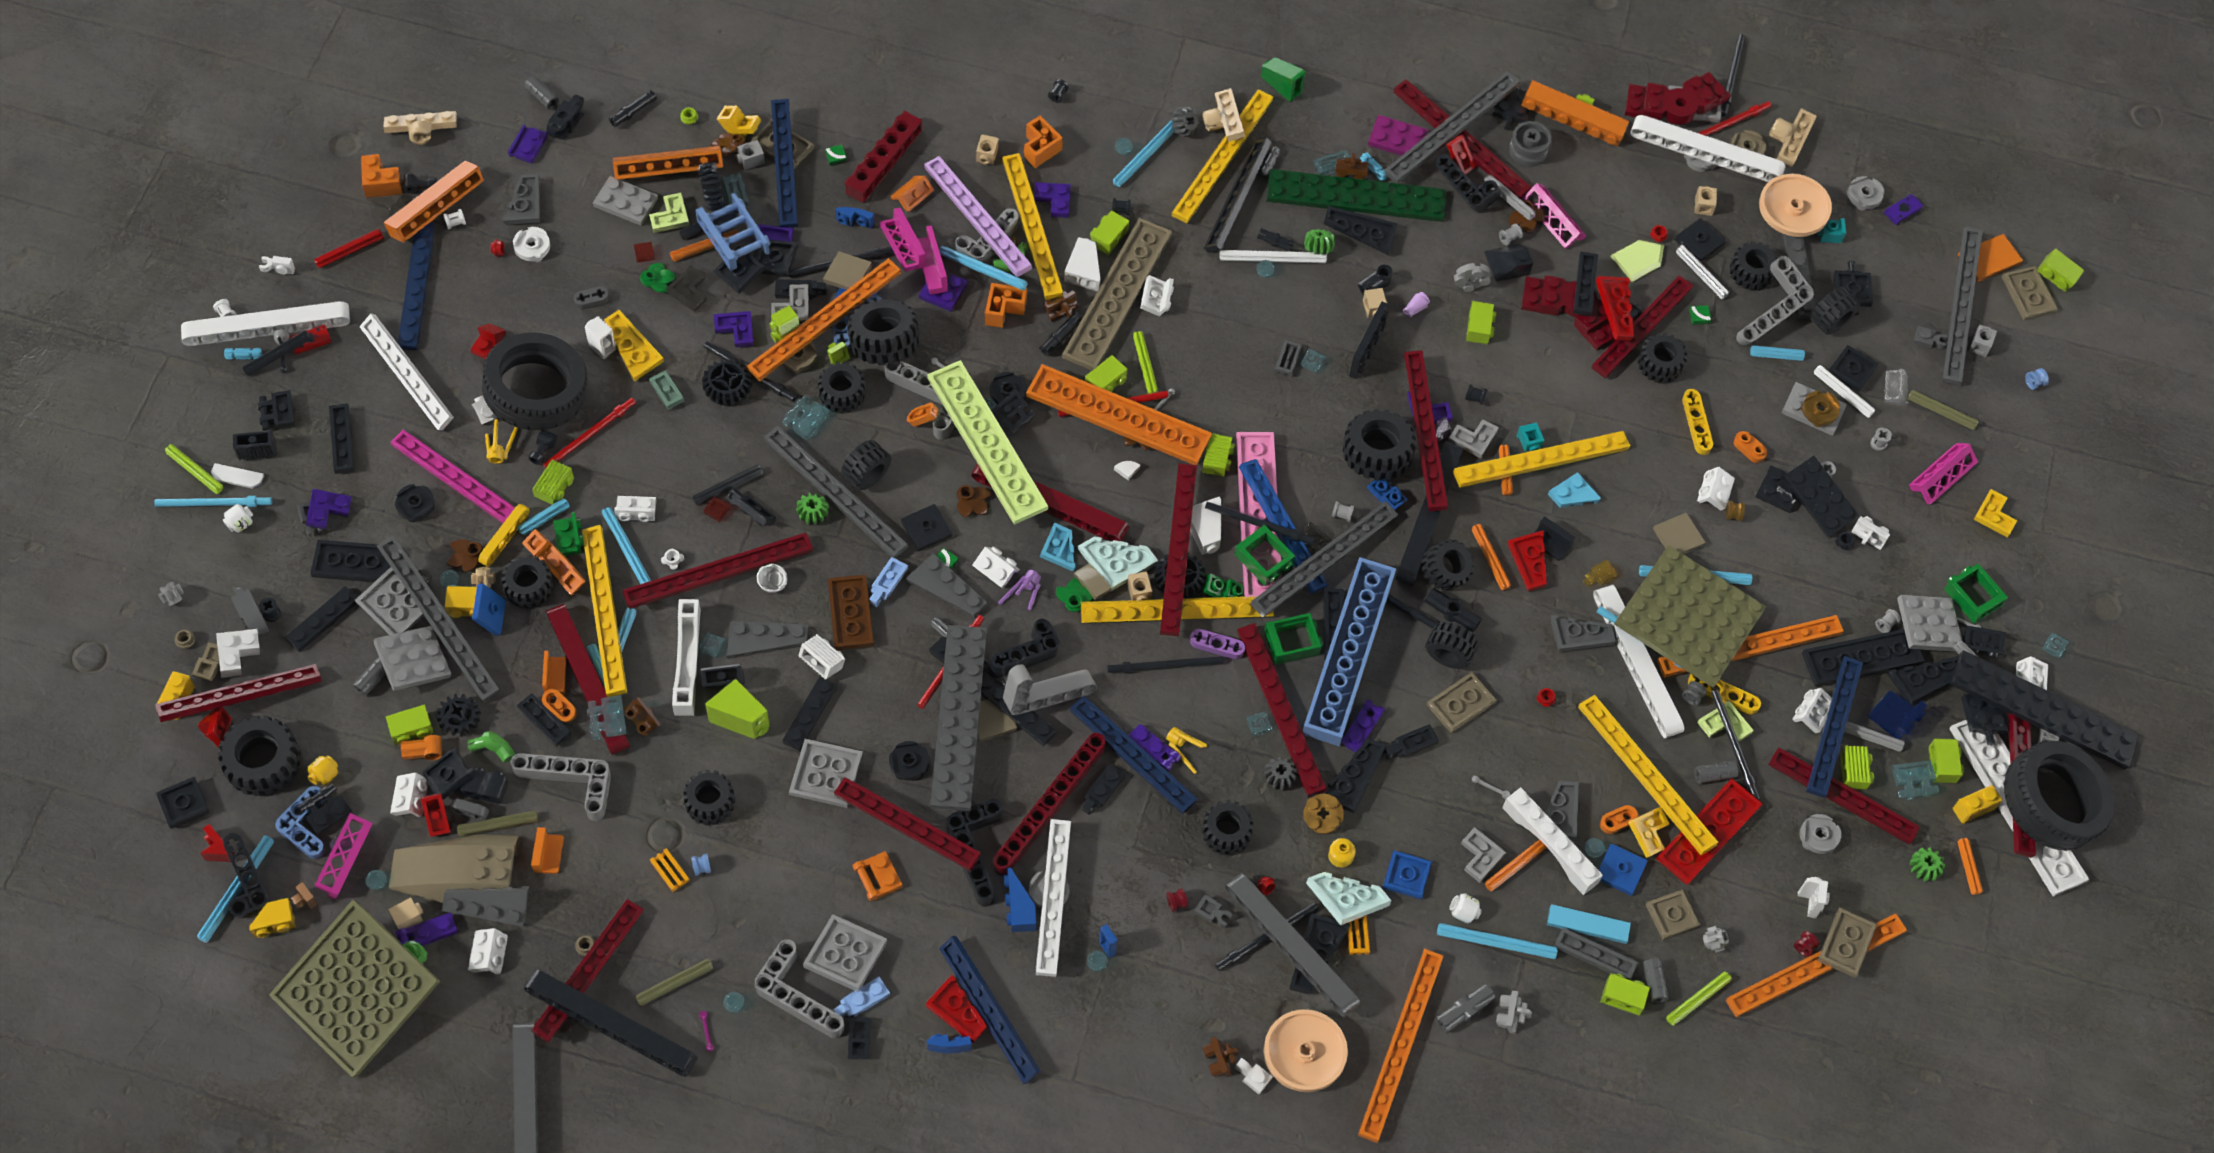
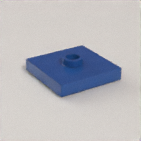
(489, 609)
(1621, 869)

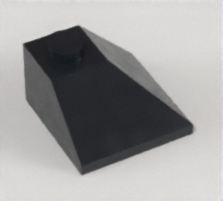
(1509, 262)

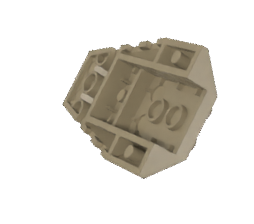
(454, 864)

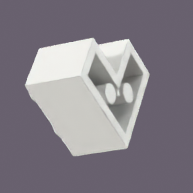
(232, 647)

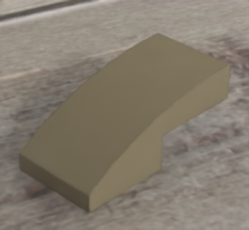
(1093, 581)
(208, 665)

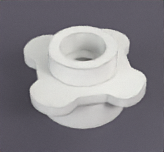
(672, 553)

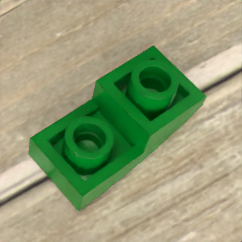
(1218, 587)

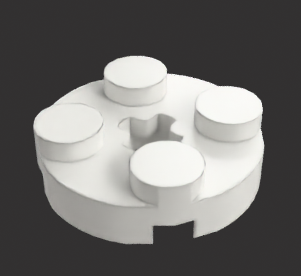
(531, 253)

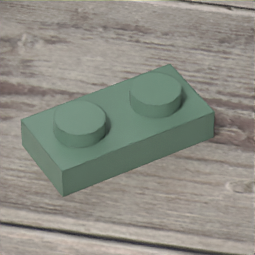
(666, 390)

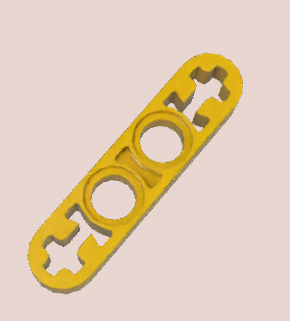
(1697, 421)
(503, 535)
(1726, 688)

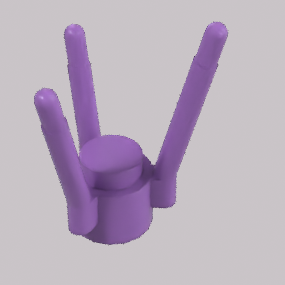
(1029, 582)

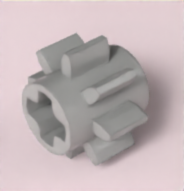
(170, 593)
(1715, 939)

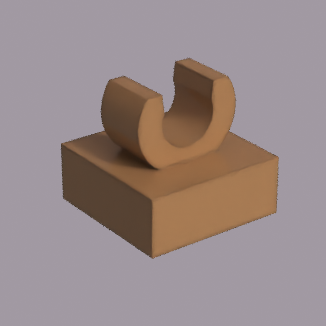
(304, 897)

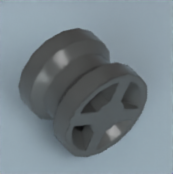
(1694, 693)

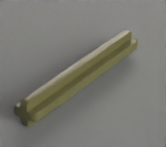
(1943, 409)
(497, 823)
(674, 982)

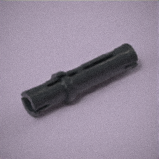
(627, 112)
(1055, 339)

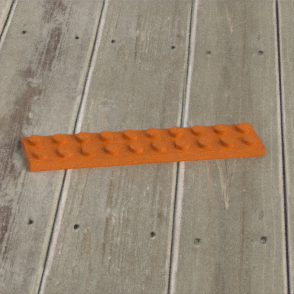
(1119, 414)

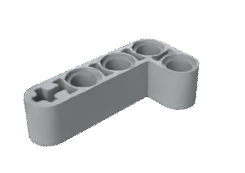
(1006, 221)

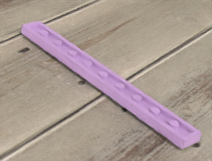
(978, 216)

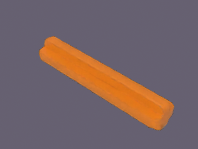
(1506, 482)
(1970, 866)

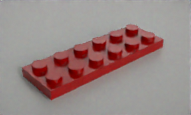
(1723, 819)

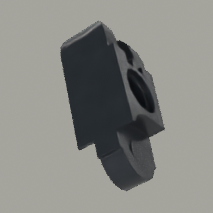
(565, 118)

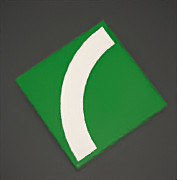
(835, 155)
(1700, 315)
(947, 558)

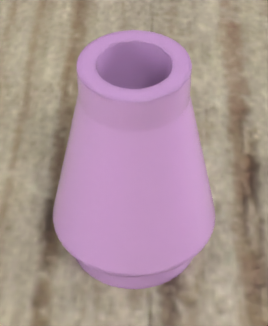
(1417, 304)

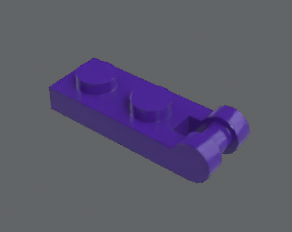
(1362, 726)
(1154, 747)
(429, 930)

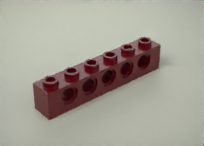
(883, 156)

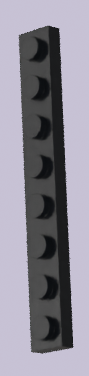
(1237, 195)
(993, 691)

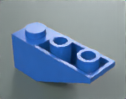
(1022, 908)

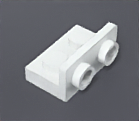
(635, 508)
(2033, 671)
(1813, 709)

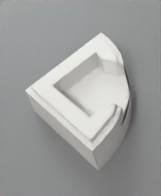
(1127, 469)

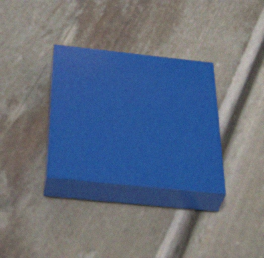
(1407, 874)

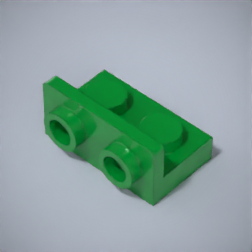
(567, 535)

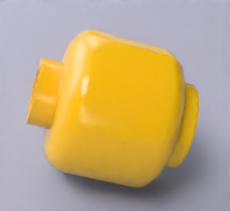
(322, 770)
(1341, 852)

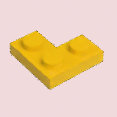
(1991, 515)
(1645, 830)

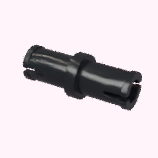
(1275, 239)

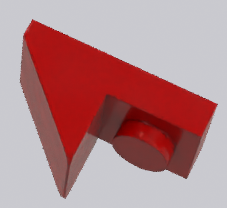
(1461, 154)
(489, 337)
(215, 725)
(435, 814)
(216, 848)

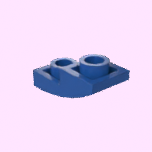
(849, 216)
(1385, 492)
(941, 1044)

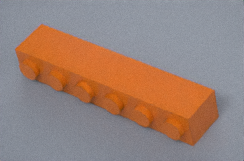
(1575, 113)
(665, 162)
(434, 201)

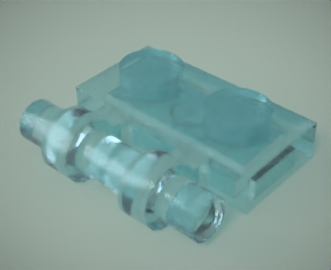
(809, 421)
(613, 717)
(1913, 773)

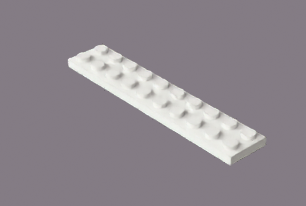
(2056, 867)

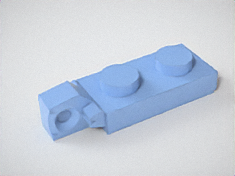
(887, 581)
(864, 999)

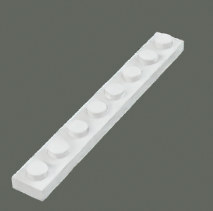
(406, 372)
(1053, 898)

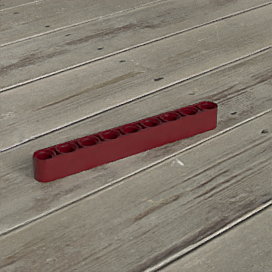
(1074, 511)
(582, 668)
(1047, 812)

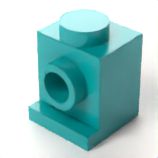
(1833, 231)
(1530, 437)

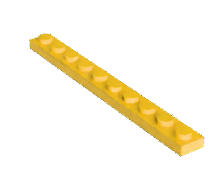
(1220, 159)
(1032, 227)
(1541, 459)
(1152, 609)
(604, 611)
(1648, 775)

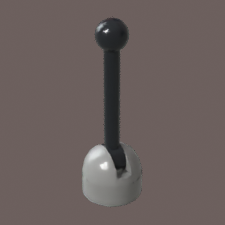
(280, 337)

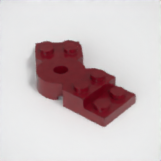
(1678, 104)
(1555, 295)

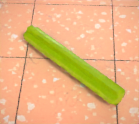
(1145, 362)
(194, 469)
(1698, 998)

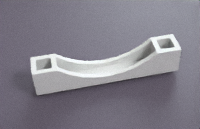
(687, 657)
(1531, 816)

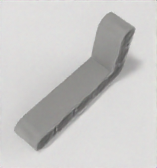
(1780, 308)
(916, 385)
(1025, 696)
(569, 774)
(793, 996)

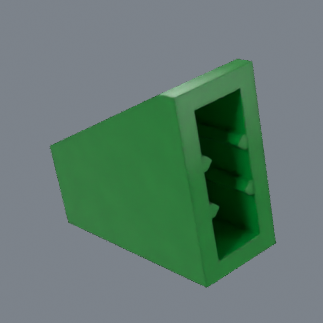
(1284, 77)

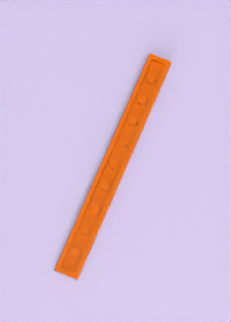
(823, 319)
(1773, 641)
(1803, 972)
(1400, 1046)

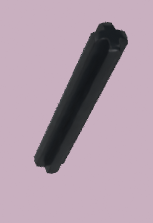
(695, 229)
(276, 353)
(727, 484)

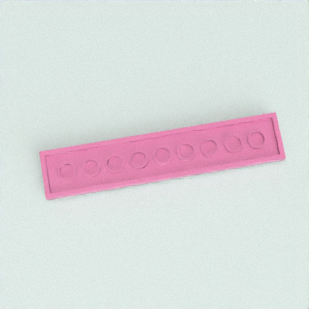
(1260, 447)

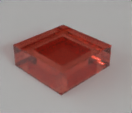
(644, 252)
(716, 509)

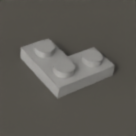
(798, 302)
(1474, 442)
(1486, 854)

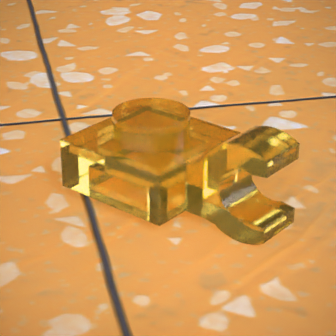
(1601, 572)

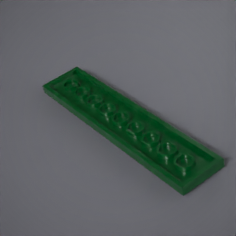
(1356, 195)

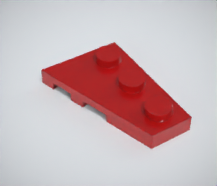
(1529, 559)
(954, 1008)

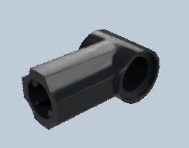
(1375, 280)

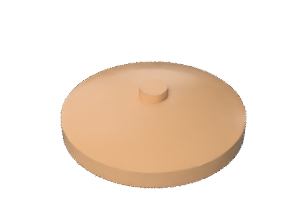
(1795, 205)
(1305, 1050)

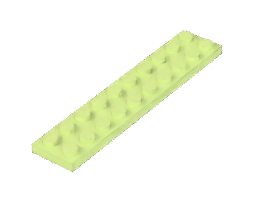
(987, 442)

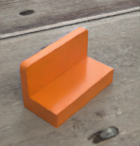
(913, 192)
(554, 673)
(547, 852)

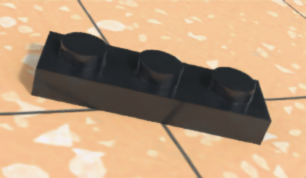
(544, 719)

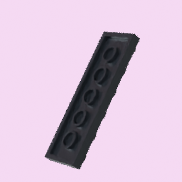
(1877, 652)

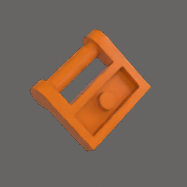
(883, 873)

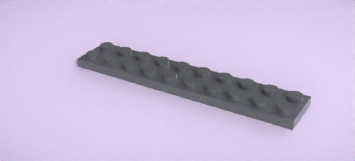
(958, 718)

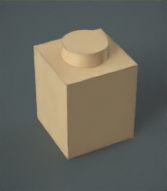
(406, 914)

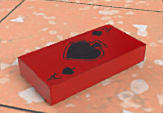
(319, 337)

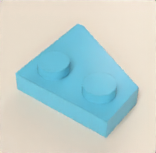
(1573, 492)
(1059, 547)

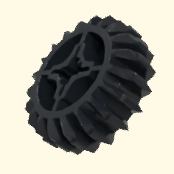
(711, 186)
(716, 386)
(1194, 575)

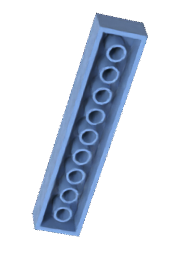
(1349, 652)

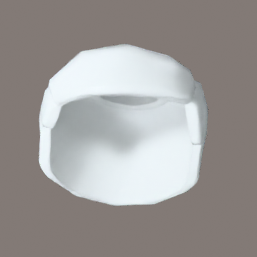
(772, 578)

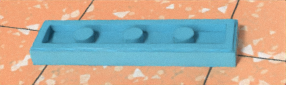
(1588, 924)

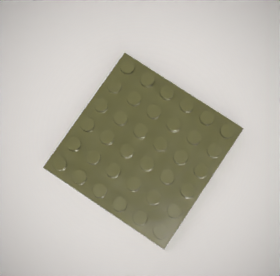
(1690, 616)
(354, 988)

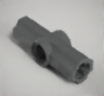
(1465, 1008)

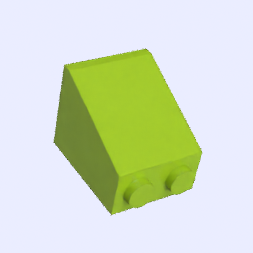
(738, 711)

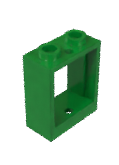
(1263, 534)
(1965, 603)
(1287, 624)

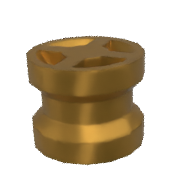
(1735, 510)

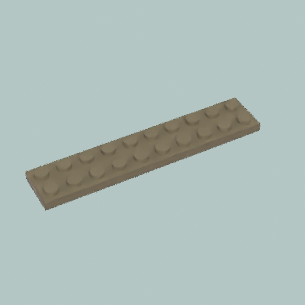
(1117, 294)

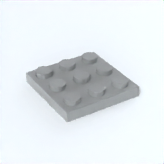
(390, 604)
(1929, 622)
(412, 658)
(822, 770)
(845, 953)

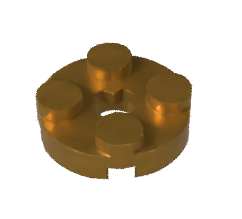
(1816, 416)
(1331, 805)

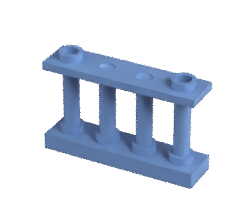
(722, 244)

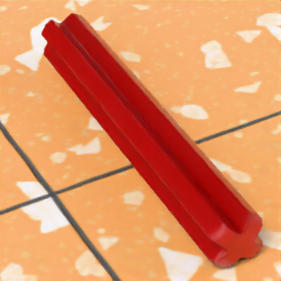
(348, 248)

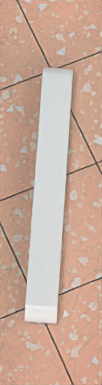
(1707, 148)
(264, 323)
(1641, 668)

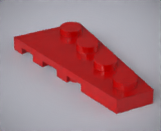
(1616, 303)

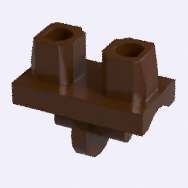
(1352, 167)
(1061, 306)
(641, 716)
(1216, 1049)

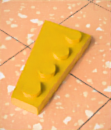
(633, 347)

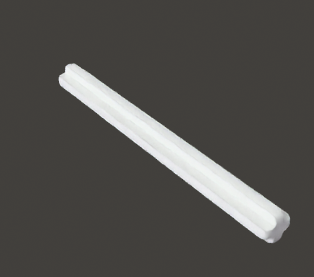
(1272, 256)

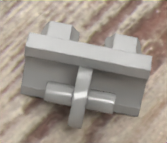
(1510, 1020)

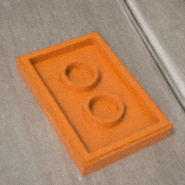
(1996, 257)

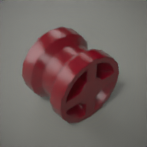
(1177, 900)
(1806, 944)

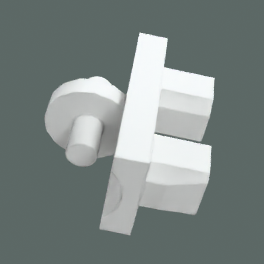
(1871, 533)

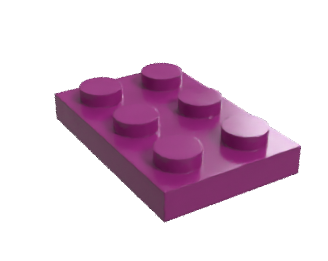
(1395, 135)

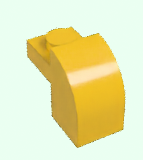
(736, 122)

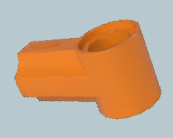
(428, 748)

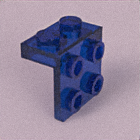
(1897, 715)

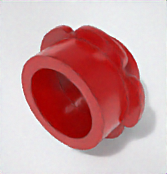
(1661, 230)
(497, 248)
(1546, 692)
(1266, 885)

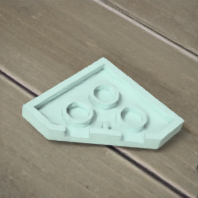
(1117, 559)
(1346, 897)

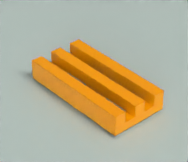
(660, 857)
(1359, 950)

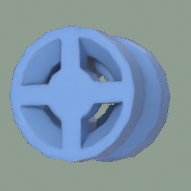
(2036, 378)
(701, 864)

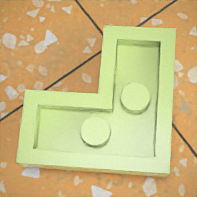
(672, 218)
(1713, 724)

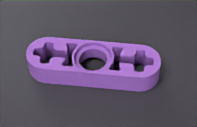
(1219, 651)

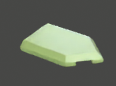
(1639, 258)

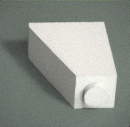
(1083, 265)
(1206, 527)

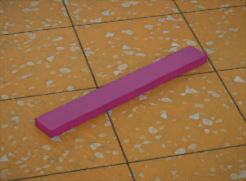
(452, 476)

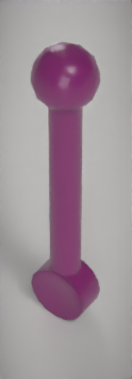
(703, 1016)

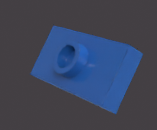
(1108, 941)

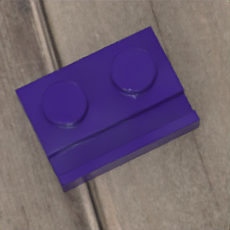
(527, 144)

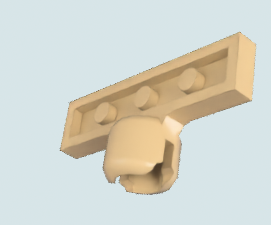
(1224, 116)
(420, 125)
(1792, 135)

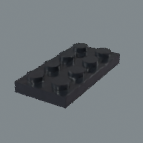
(1369, 339)
(1820, 496)
(348, 561)

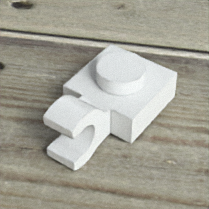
(279, 264)
(1255, 1077)

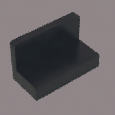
(1555, 539)

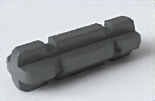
(1269, 161)

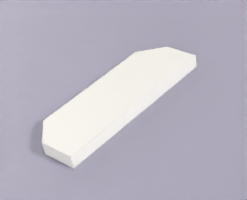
(237, 476)

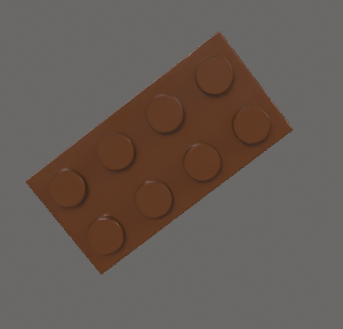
(850, 612)

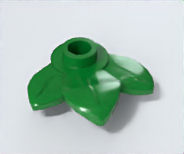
(657, 277)
(1073, 593)

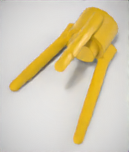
(495, 453)
(1178, 738)

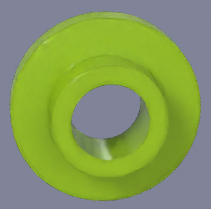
(689, 116)

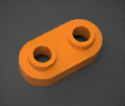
(922, 414)
(1749, 447)
(560, 706)
(1617, 819)

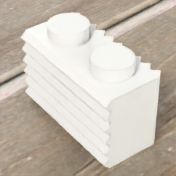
(600, 337)
(821, 656)

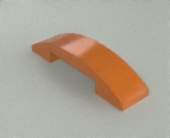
(556, 561)

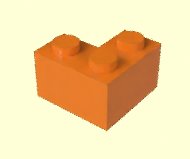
(1043, 142)
(379, 180)
(1004, 300)

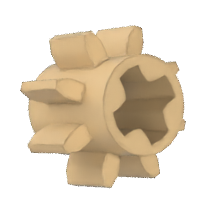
(484, 576)

